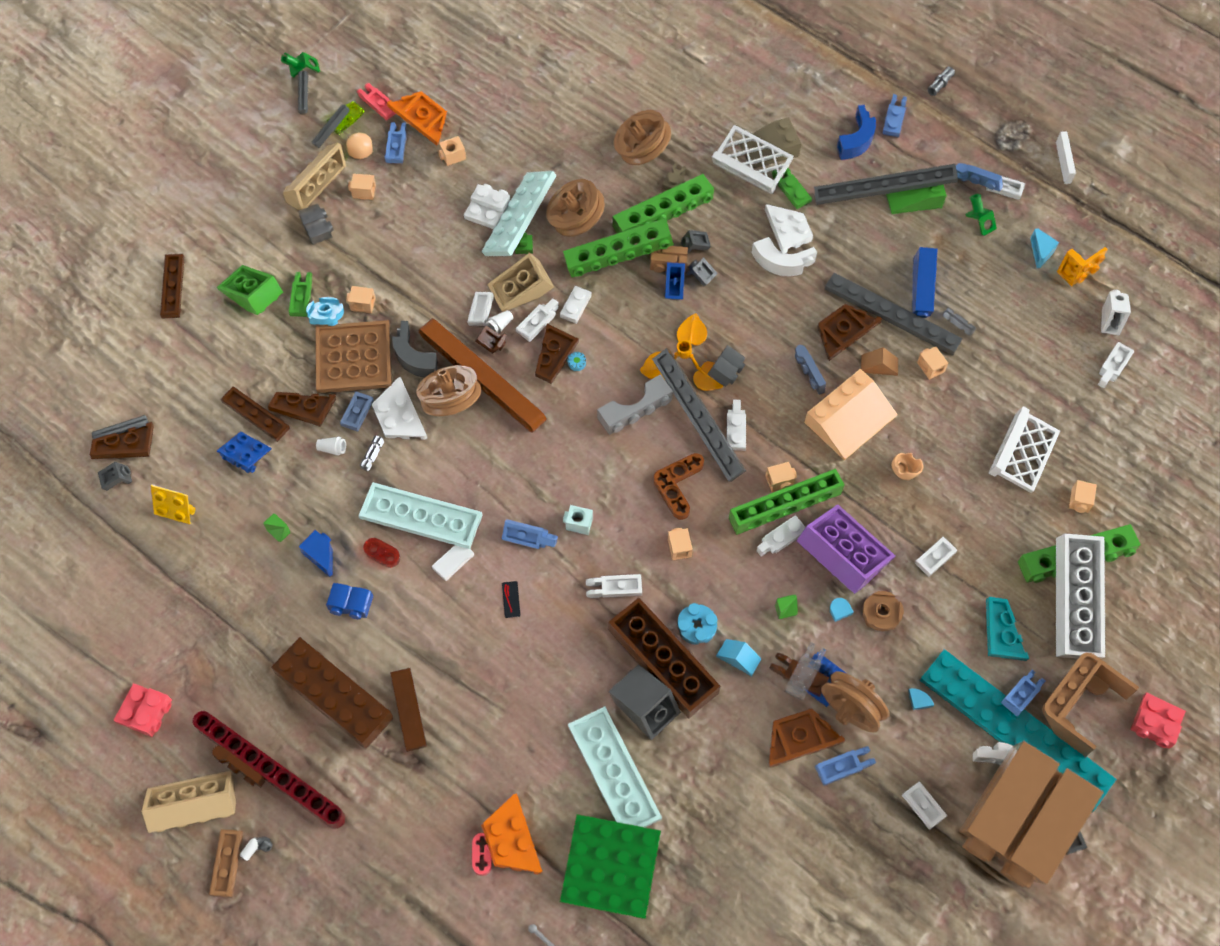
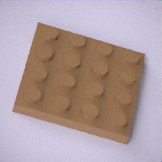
(353, 356)

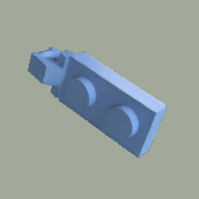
(527, 535)

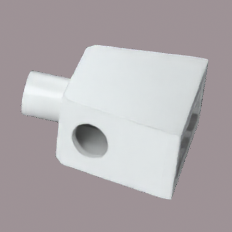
(1118, 305)

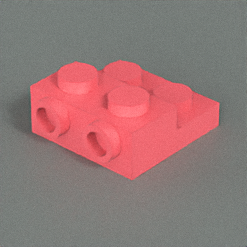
(143, 710)
(1158, 721)

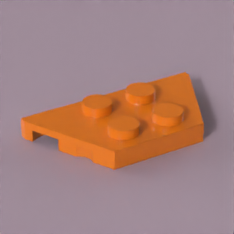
(421, 114)
(510, 838)

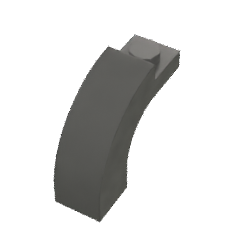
(414, 362)

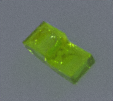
(352, 116)

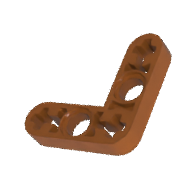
(671, 480)

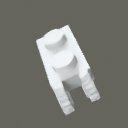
(615, 586)

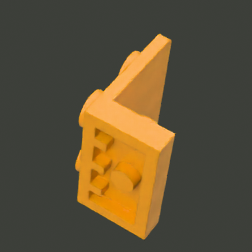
(1075, 268)

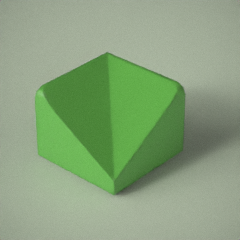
(277, 527)
(786, 606)

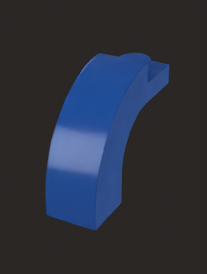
(857, 143)

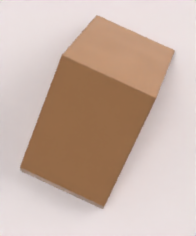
(879, 362)

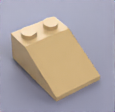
(520, 283)

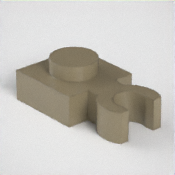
(674, 178)

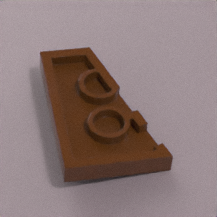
(554, 353)
(305, 408)
(124, 445)

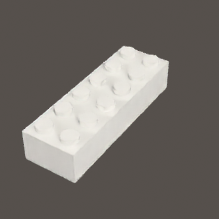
(1080, 596)

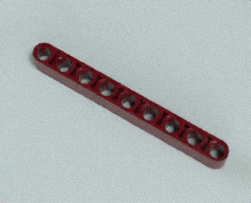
(274, 777)

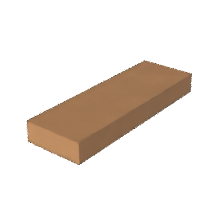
(226, 863)

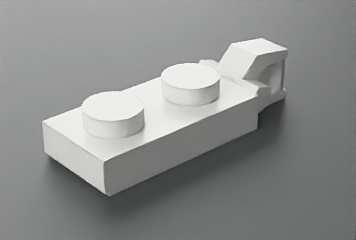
(537, 320)
(1115, 364)
(736, 427)
(781, 536)

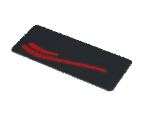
(511, 599)

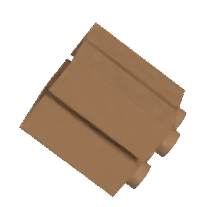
(1029, 815)

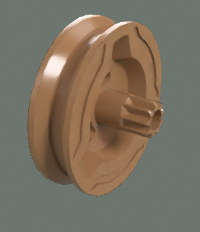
(637, 131)
(581, 213)
(454, 396)
(855, 701)

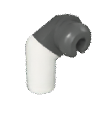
(254, 844)

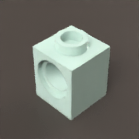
(580, 527)

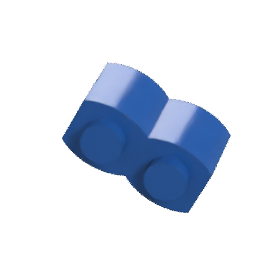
(349, 600)

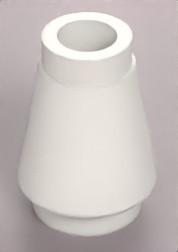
(499, 321)
(331, 445)

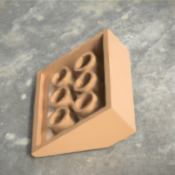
(850, 414)

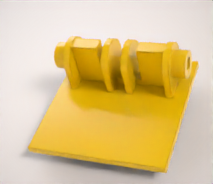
(171, 504)

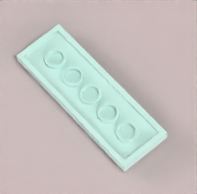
(518, 213)
(420, 515)
(614, 769)

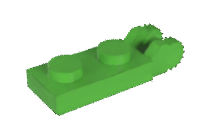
(793, 189)
(300, 295)

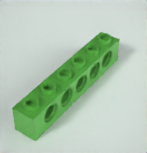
(652, 209)
(624, 241)
(786, 501)
(1122, 536)

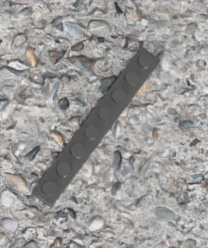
(886, 184)
(893, 313)
(699, 415)

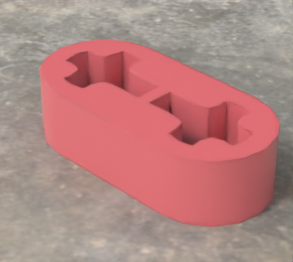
(476, 855)

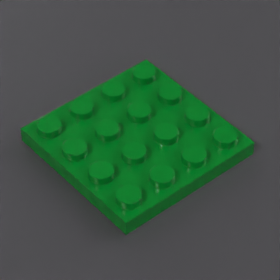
(610, 866)

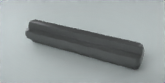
(302, 92)
(330, 126)
(122, 427)

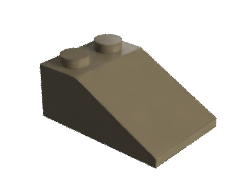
(778, 133)

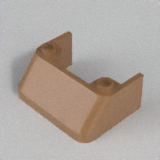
(1090, 674)

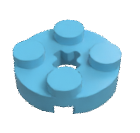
(317, 311)
(700, 634)

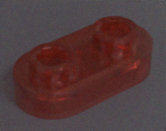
(383, 552)

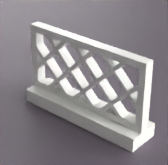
(748, 173)
(1009, 444)

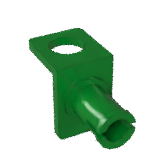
(299, 63)
(981, 214)

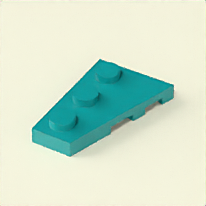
(1002, 634)

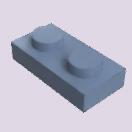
(356, 411)

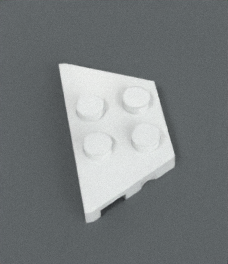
(788, 227)
(397, 413)

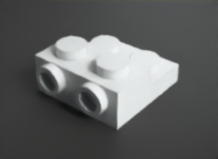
(487, 206)

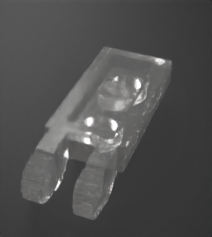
(804, 673)

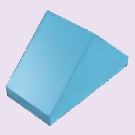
(1042, 246)
(739, 655)

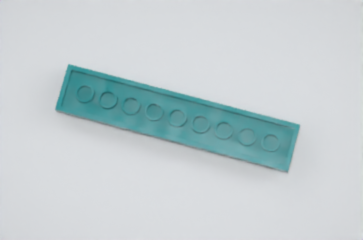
(983, 706)

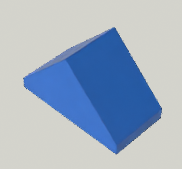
(674, 280)

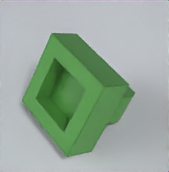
(525, 245)

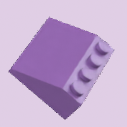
(845, 548)

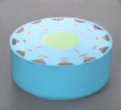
(576, 361)

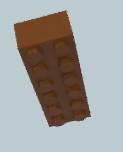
(663, 656)
(332, 693)

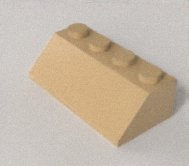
(315, 177)
(189, 802)

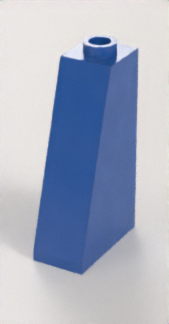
(924, 281)

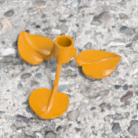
(690, 332)

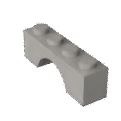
(617, 416)

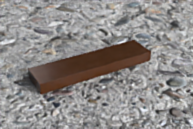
(172, 286)
(255, 414)
(408, 709)

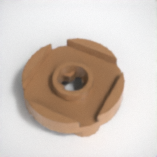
(882, 622)

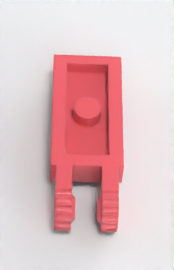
(376, 101)

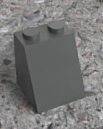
(645, 701)

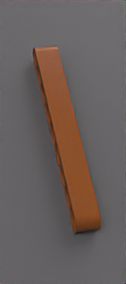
(490, 381)

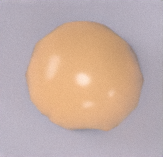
(359, 145)
(906, 466)

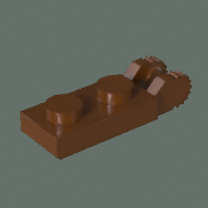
(816, 686)
(236, 765)

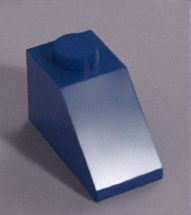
(319, 551)

